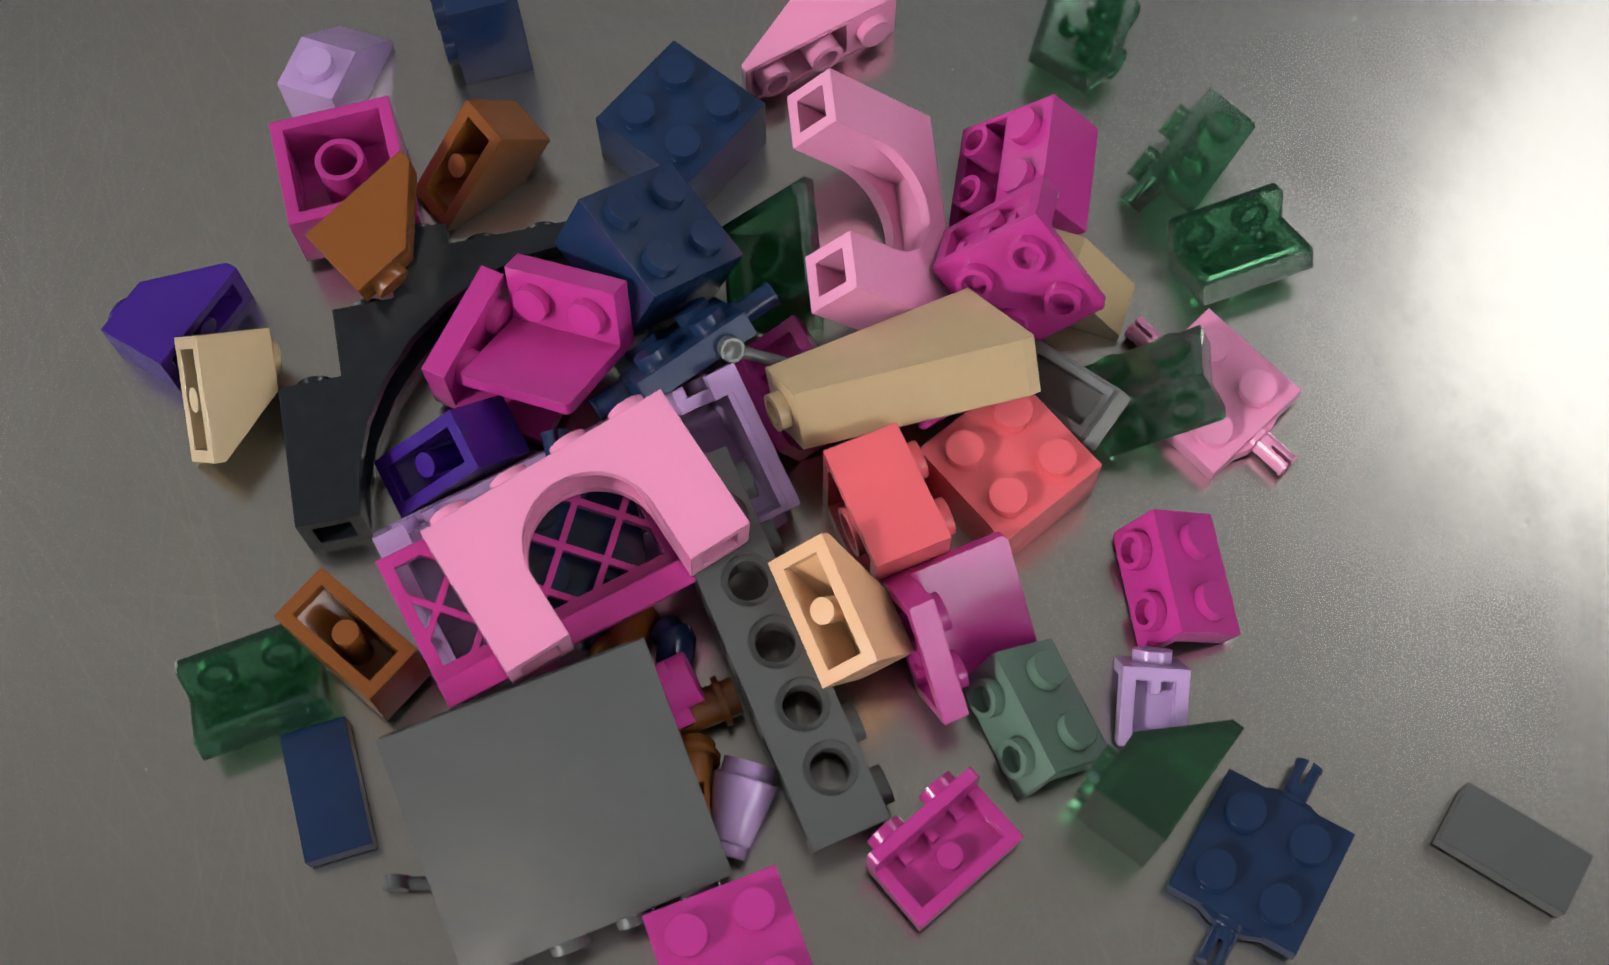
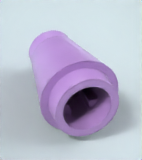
(740, 802)

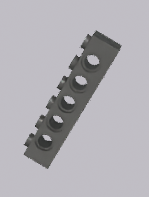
(821, 813)

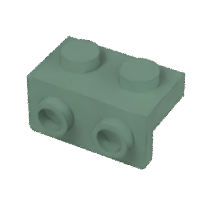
(1033, 716)

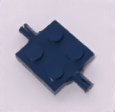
(683, 347)
(588, 532)
(1260, 864)

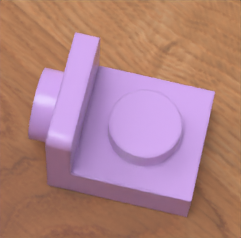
(1150, 691)

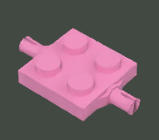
(1253, 399)

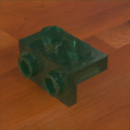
(1083, 40)
(1192, 156)
(1236, 245)
(1167, 387)
(252, 690)

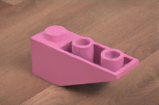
(813, 38)

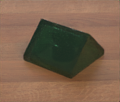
(774, 245)

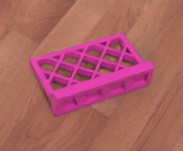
(581, 615)

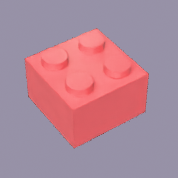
(1009, 470)
(883, 504)

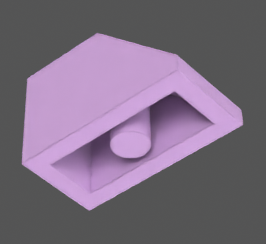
(332, 69)

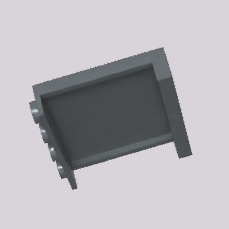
(554, 808)

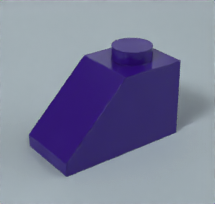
(172, 307)
(451, 454)

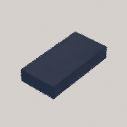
(327, 792)

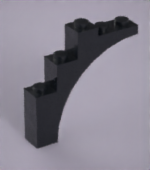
(340, 422)

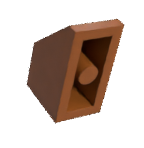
(480, 160)
(373, 230)
(354, 643)

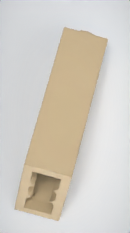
(904, 371)

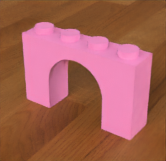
(895, 162)
(635, 454)

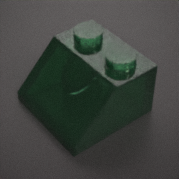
(1149, 785)

